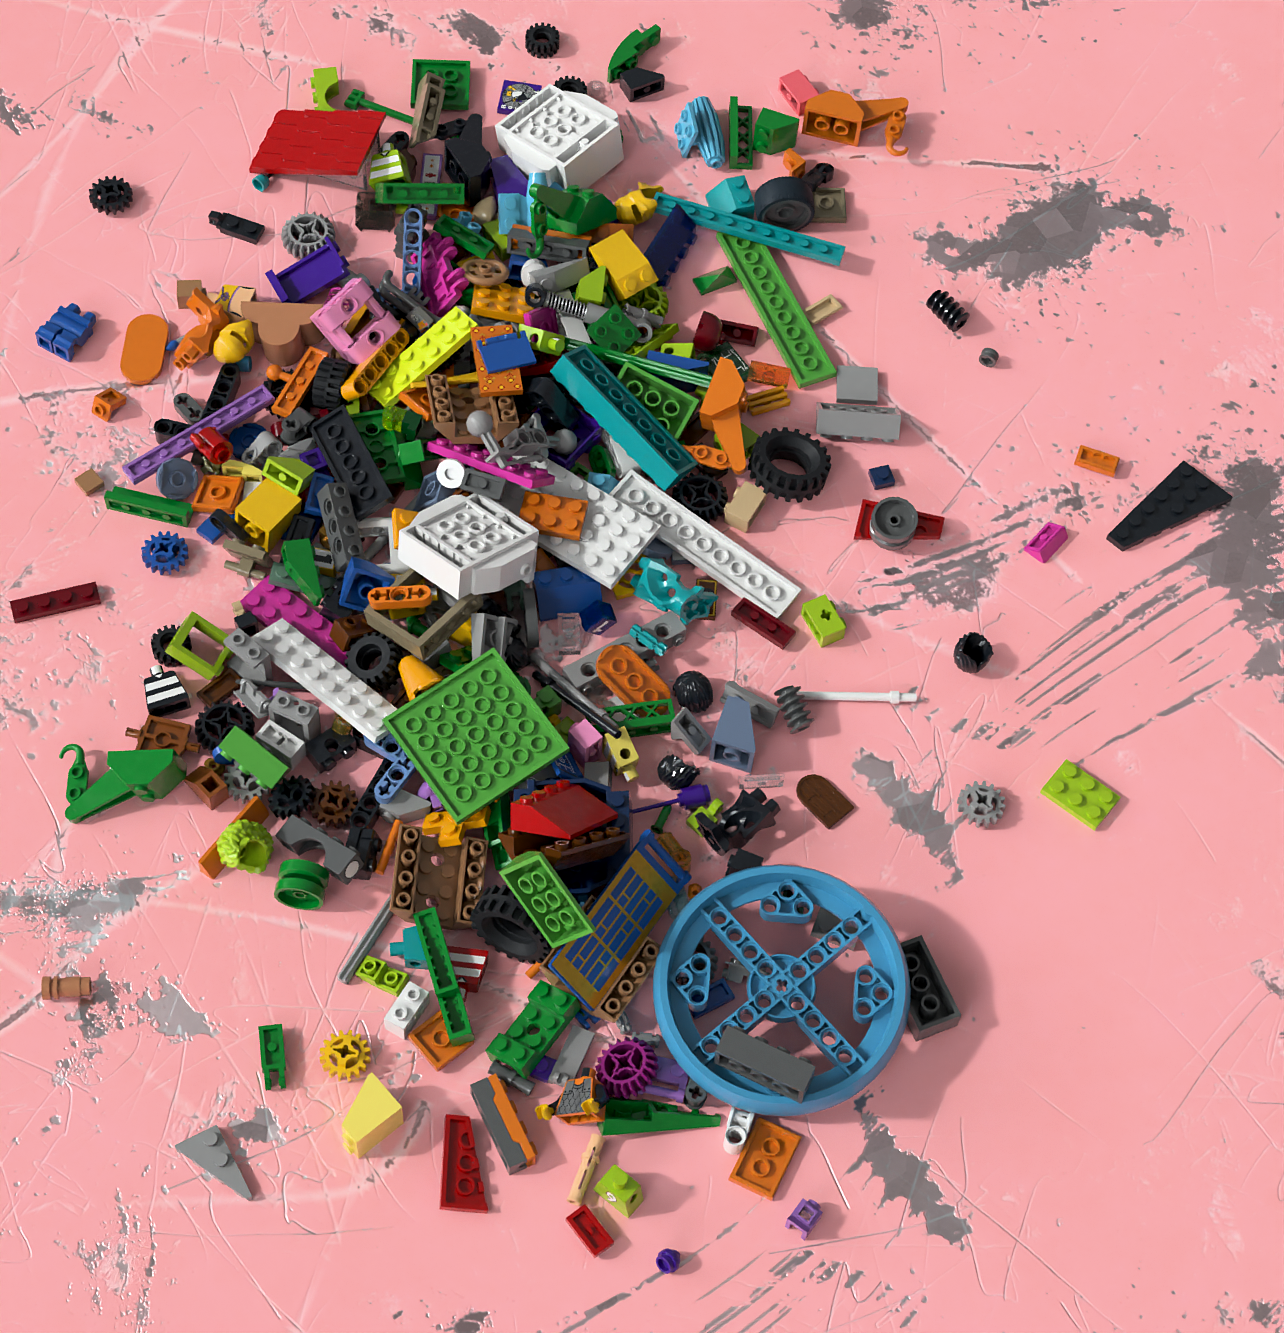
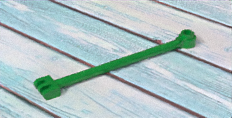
(357, 99)

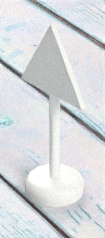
(450, 473)

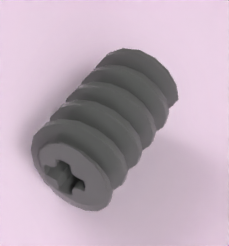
(793, 708)

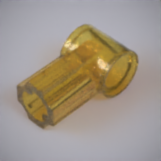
(676, 851)

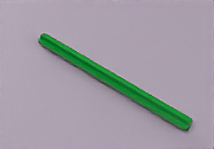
(642, 363)

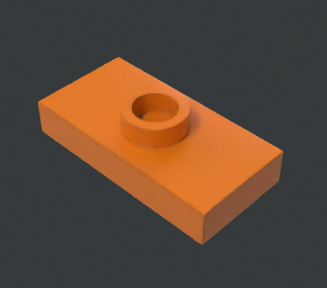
(1096, 461)

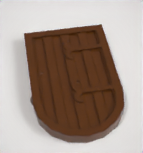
(822, 799)

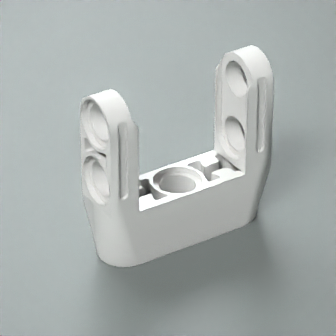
(379, 527)

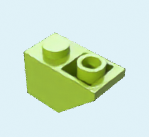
(591, 287)

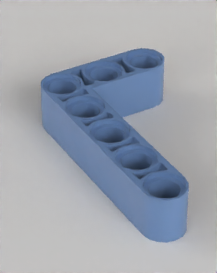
(408, 247)

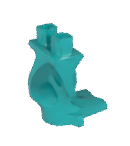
(654, 589)

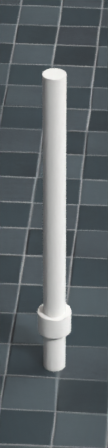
(893, 697)

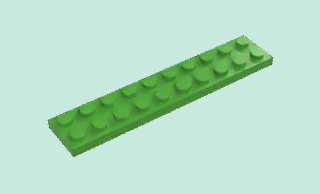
(778, 310)

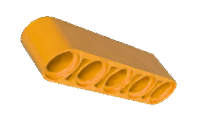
(374, 366)

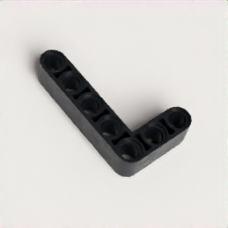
(222, 394)
(550, 400)
(361, 813)

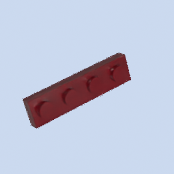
(55, 602)

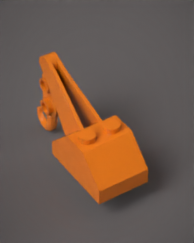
(841, 118)
(722, 413)

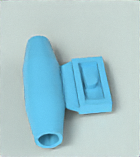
(515, 208)

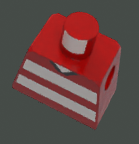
(469, 968)

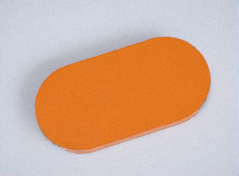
(144, 349)
(631, 678)

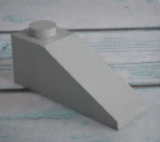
(560, 275)

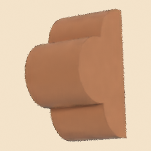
(283, 329)

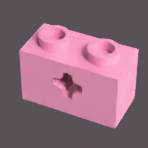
(584, 742)

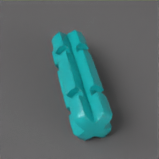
(648, 640)

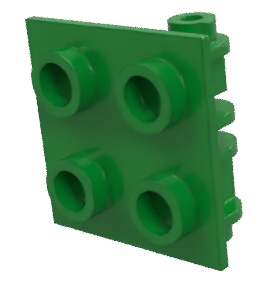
(614, 330)

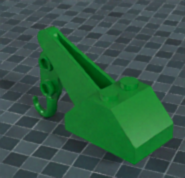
(569, 211)
(131, 774)

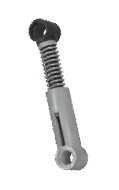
(589, 313)

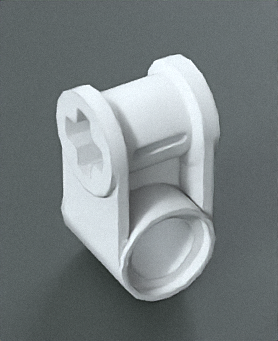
(738, 1126)

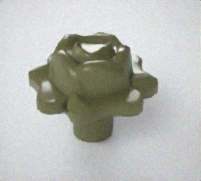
(208, 466)

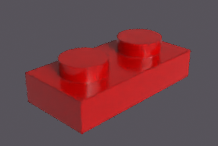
(589, 1231)

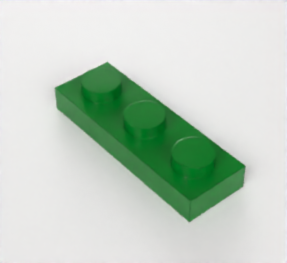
(463, 236)

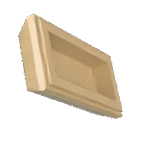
(822, 309)

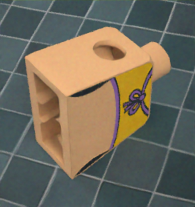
(231, 297)

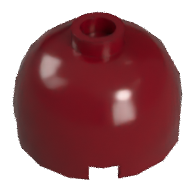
(708, 333)

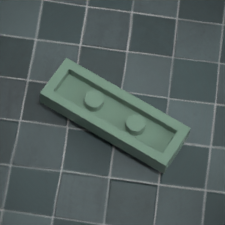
(281, 578)

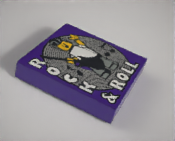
(514, 95)

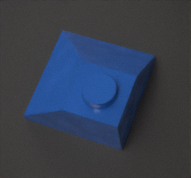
(359, 580)

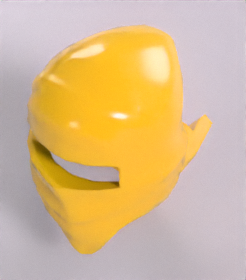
(638, 205)
(229, 344)

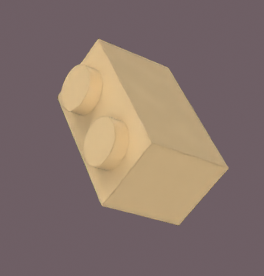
(744, 507)

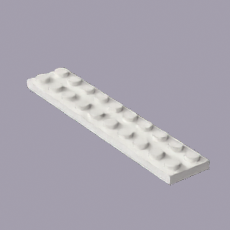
(707, 546)

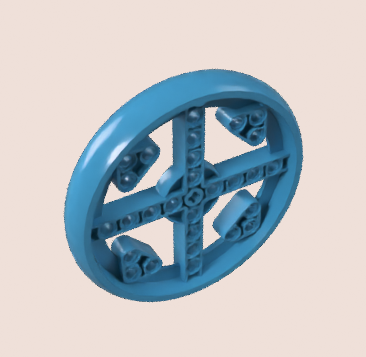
(808, 887)

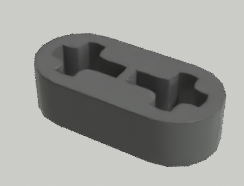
(192, 407)

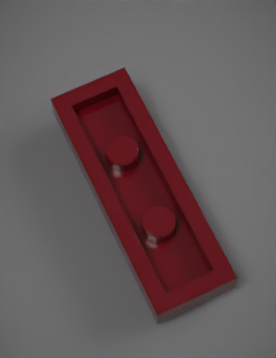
(763, 623)

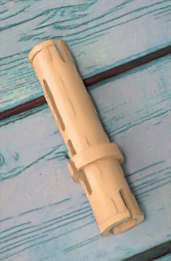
(576, 1195)

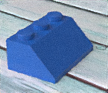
(564, 592)

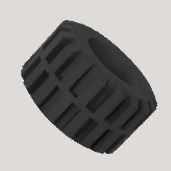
(328, 382)
(368, 649)

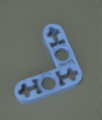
(399, 760)

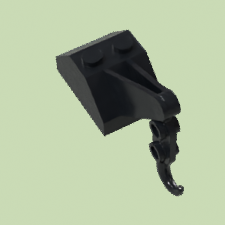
(465, 156)

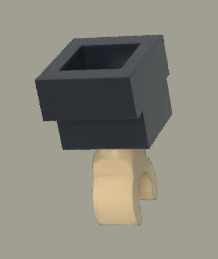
(245, 621)

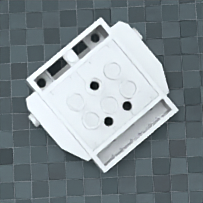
(562, 136)
(469, 546)

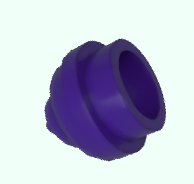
(668, 1260)

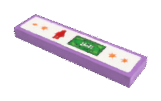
(431, 173)

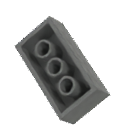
(931, 1002)
(764, 1063)

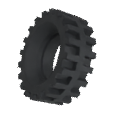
(791, 447)
(508, 926)

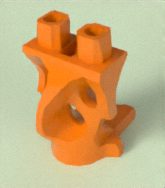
(200, 340)

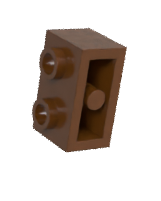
(348, 629)

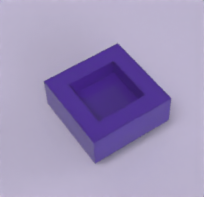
(543, 1069)

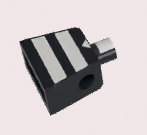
(164, 693)

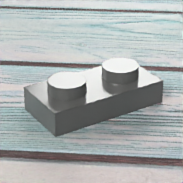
(483, 484)

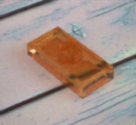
(768, 374)

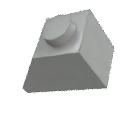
(405, 807)

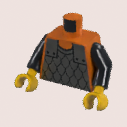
(580, 1102)

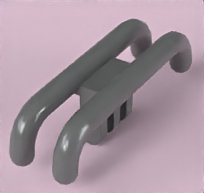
(409, 300)

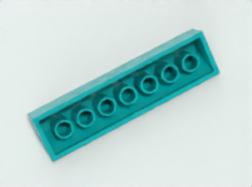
(623, 417)

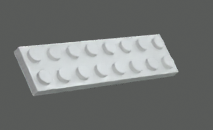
(326, 679)

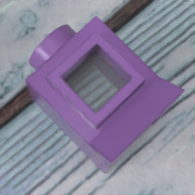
(805, 1217)

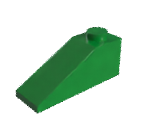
(416, 452)

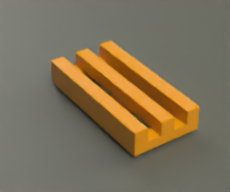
(765, 398)

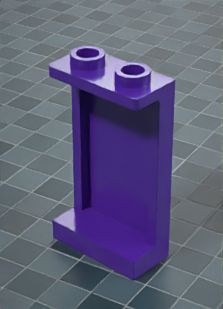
(310, 274)

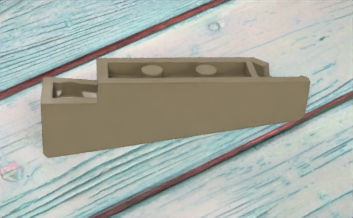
(427, 109)

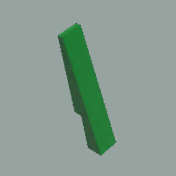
(443, 977)

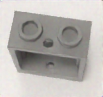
(299, 719)

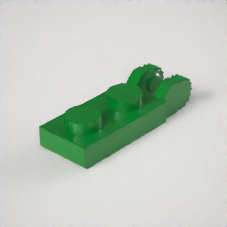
(272, 1053)

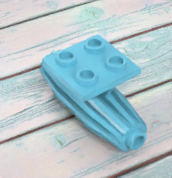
(701, 127)

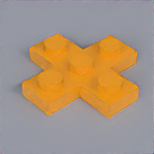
(449, 832)

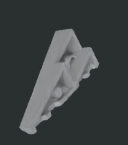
(490, 632)

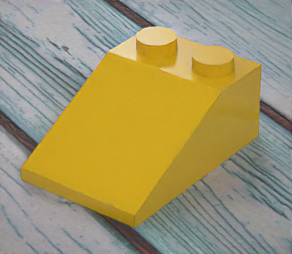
(625, 265)

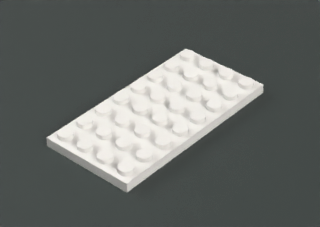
(611, 531)

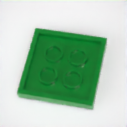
(456, 81)

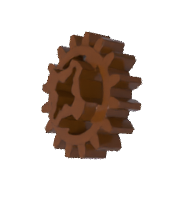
(327, 811)

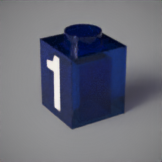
(598, 617)

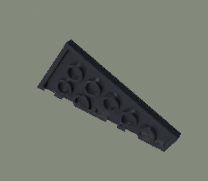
(1173, 502)

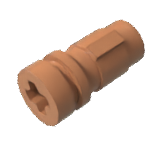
(65, 987)

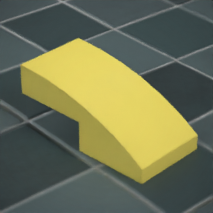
(241, 469)

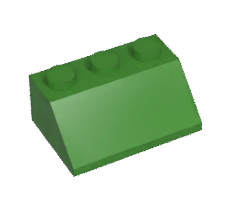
(253, 758)

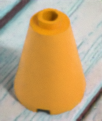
(417, 676)

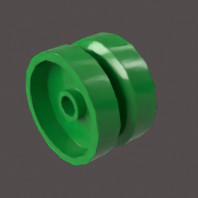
(301, 884)

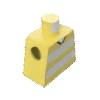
(621, 755)

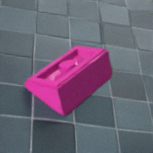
(1046, 542)

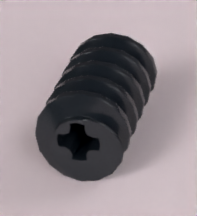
(947, 310)

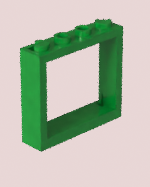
(419, 193)

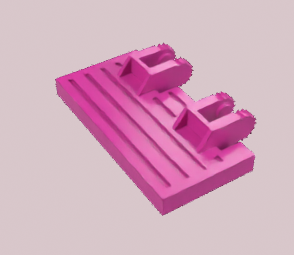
(438, 277)

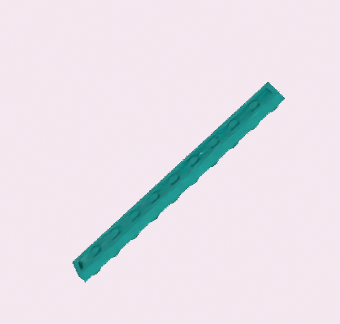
(753, 230)

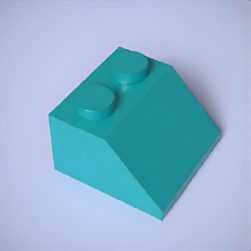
(732, 197)

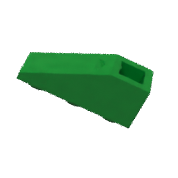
(300, 565)

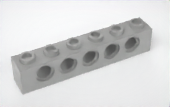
(667, 625)

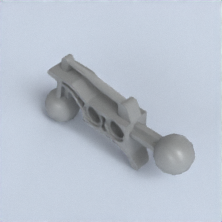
(526, 440)

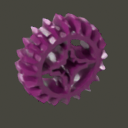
(627, 1079)

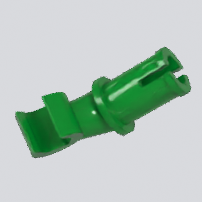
(415, 626)

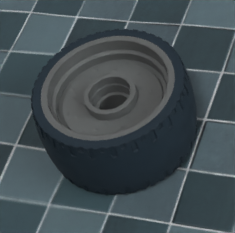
(785, 203)

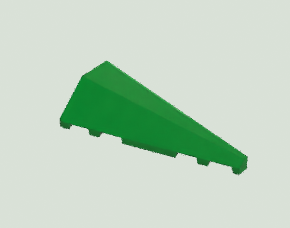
(646, 1115)

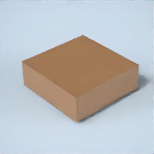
(89, 482)

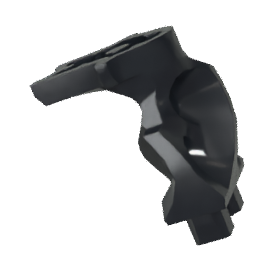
(746, 814)

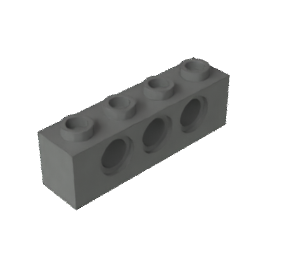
(340, 524)

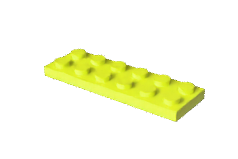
(423, 356)

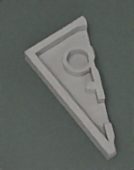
(212, 1154)

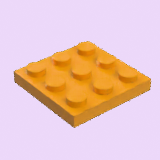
(500, 302)

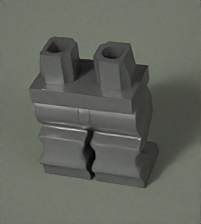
(412, 237)

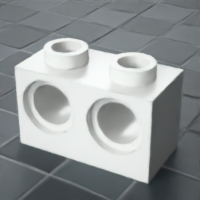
(281, 743)
(406, 1010)

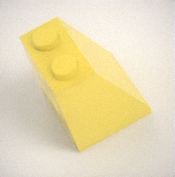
(370, 1118)

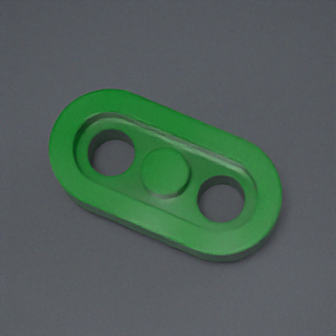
(601, 465)

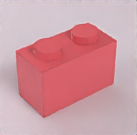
(796, 90)

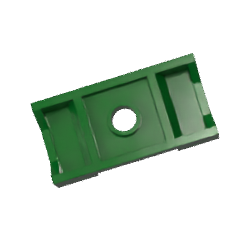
(550, 1012)

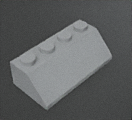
(857, 421)

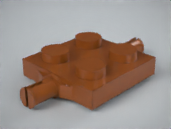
(163, 734)

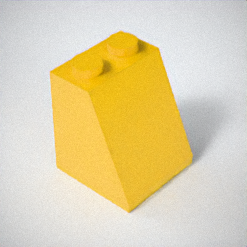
(267, 513)

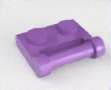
(671, 1074)

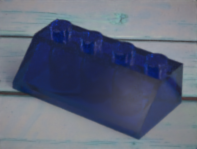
(671, 245)

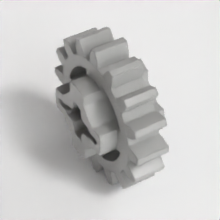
(239, 778)
(981, 805)

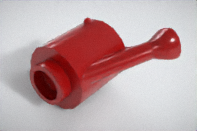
(213, 445)

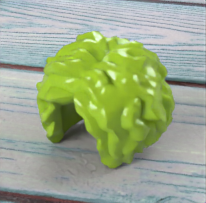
(245, 846)

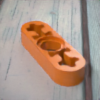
(414, 602)

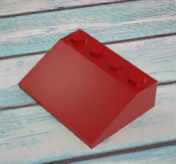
(559, 811)

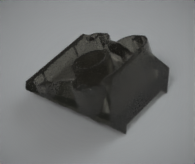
(373, 215)

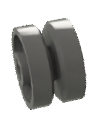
(893, 523)

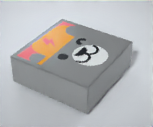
(419, 318)

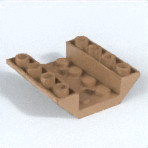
(453, 406)
(453, 885)
(625, 985)

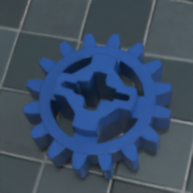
(164, 553)

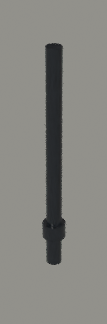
(587, 712)

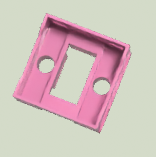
(333, 314)

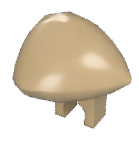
(485, 211)

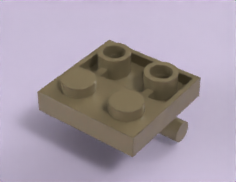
(249, 558)

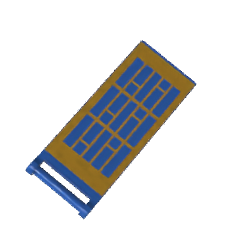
(622, 919)

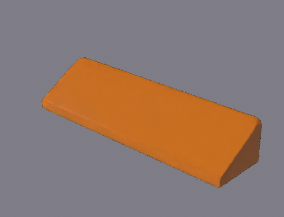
(210, 862)

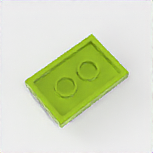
(1080, 794)

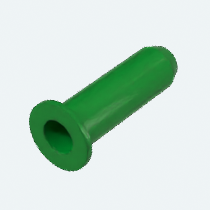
(657, 827)

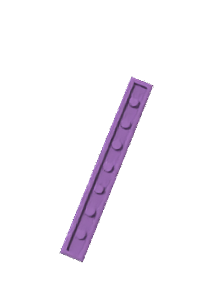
(182, 445)

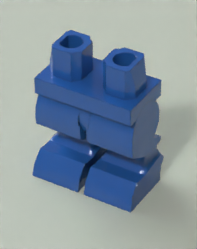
(65, 331)

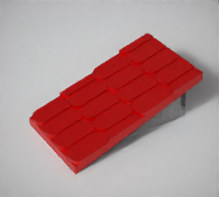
(321, 144)

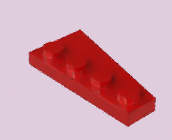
(928, 526)
(460, 1174)

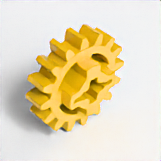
(353, 1058)

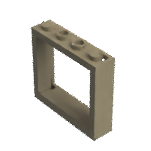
(436, 633)

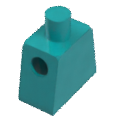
(410, 948)

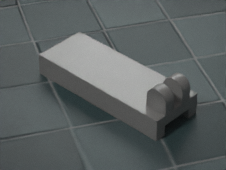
(760, 709)
(571, 1056)

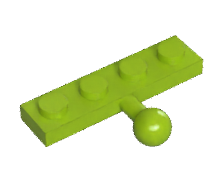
(658, 337)

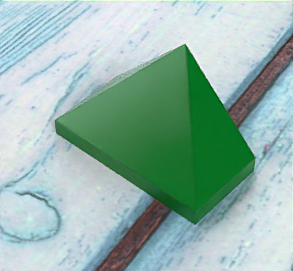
(714, 280)

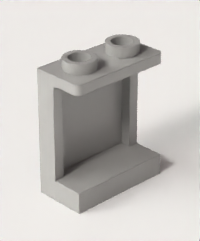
(250, 658)

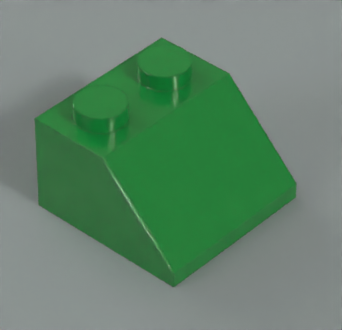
(775, 132)

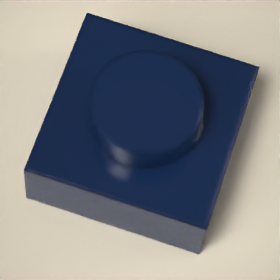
(881, 477)

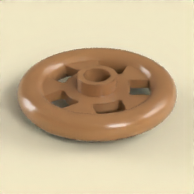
(485, 271)

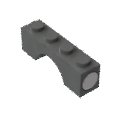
(301, 837)

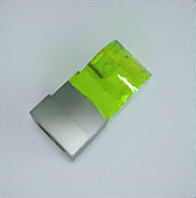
(402, 420)

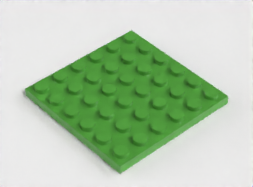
(475, 735)

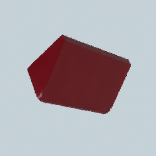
(740, 333)

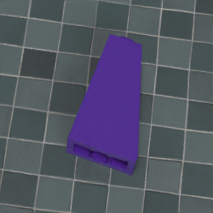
(507, 177)

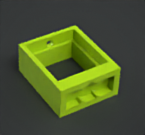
(191, 660)

